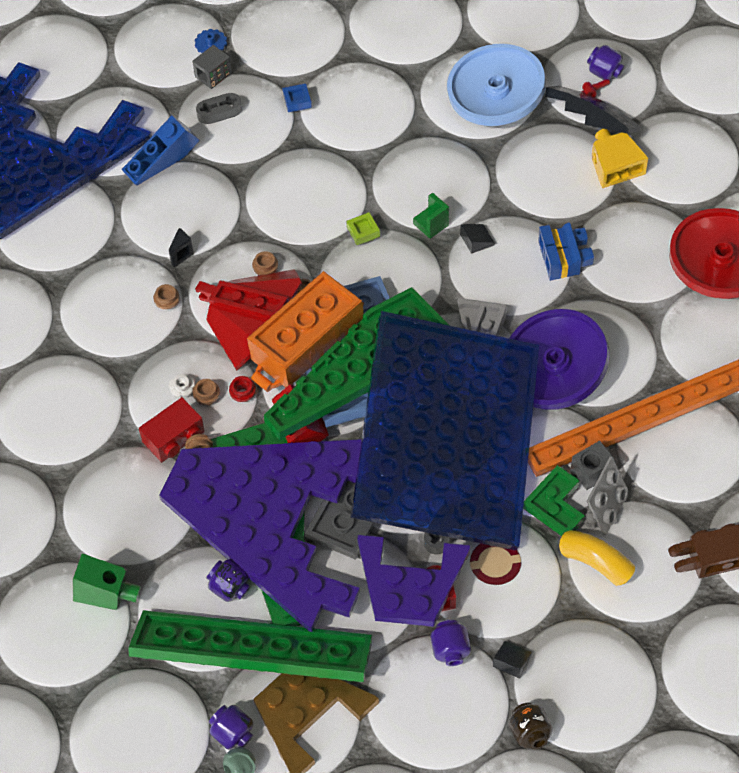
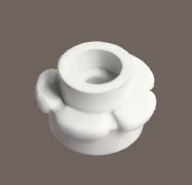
(183, 391)

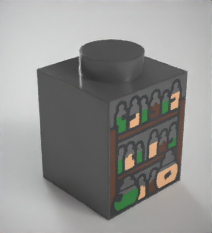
(212, 66)

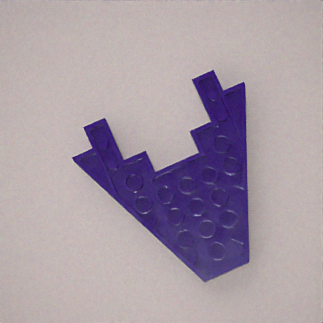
(250, 507)

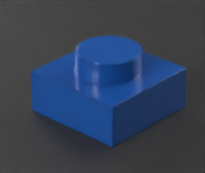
(296, 97)

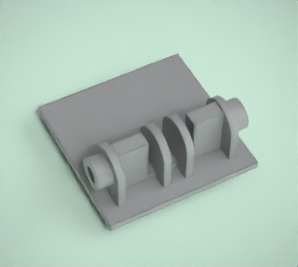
(606, 498)

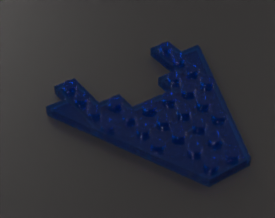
(44, 171)

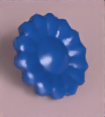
(208, 38)

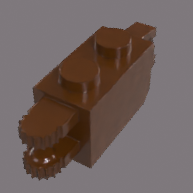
(709, 551)

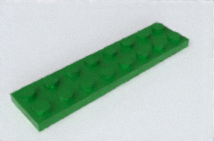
(251, 646)

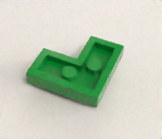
(549, 504)

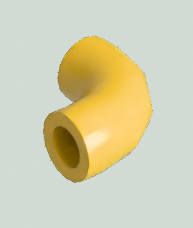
(598, 555)

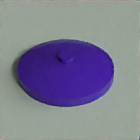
(570, 356)

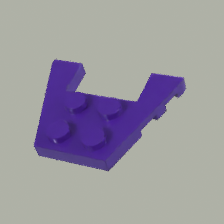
(409, 593)

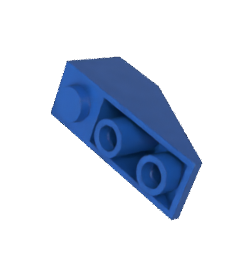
(161, 151)

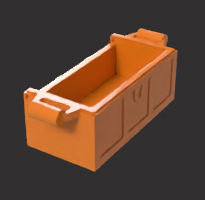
(303, 331)

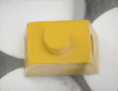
(617, 158)

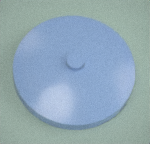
(496, 84)

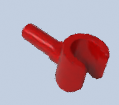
(591, 89)

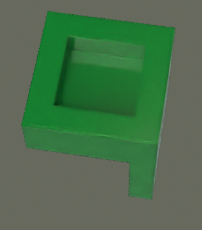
(433, 218)

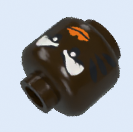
(530, 726)

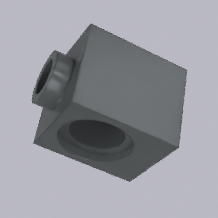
(594, 455)

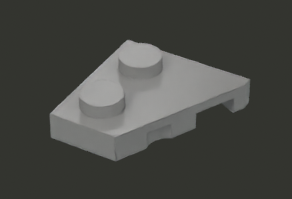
(482, 316)

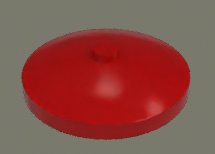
(707, 252)

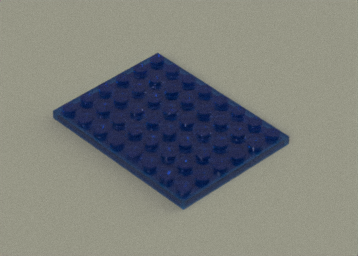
(446, 431)

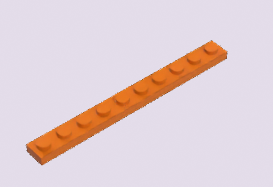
(636, 418)

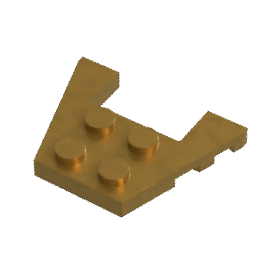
(296, 703)

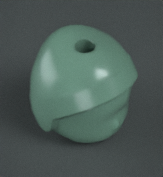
(239, 761)

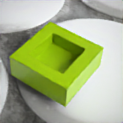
(363, 228)

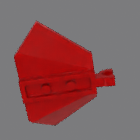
(243, 306)

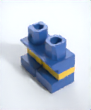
(561, 250)

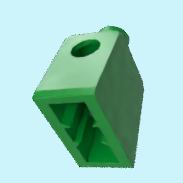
(102, 584)

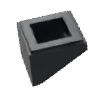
(476, 237)
(180, 248)
(511, 659)

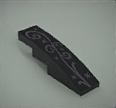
(597, 111)

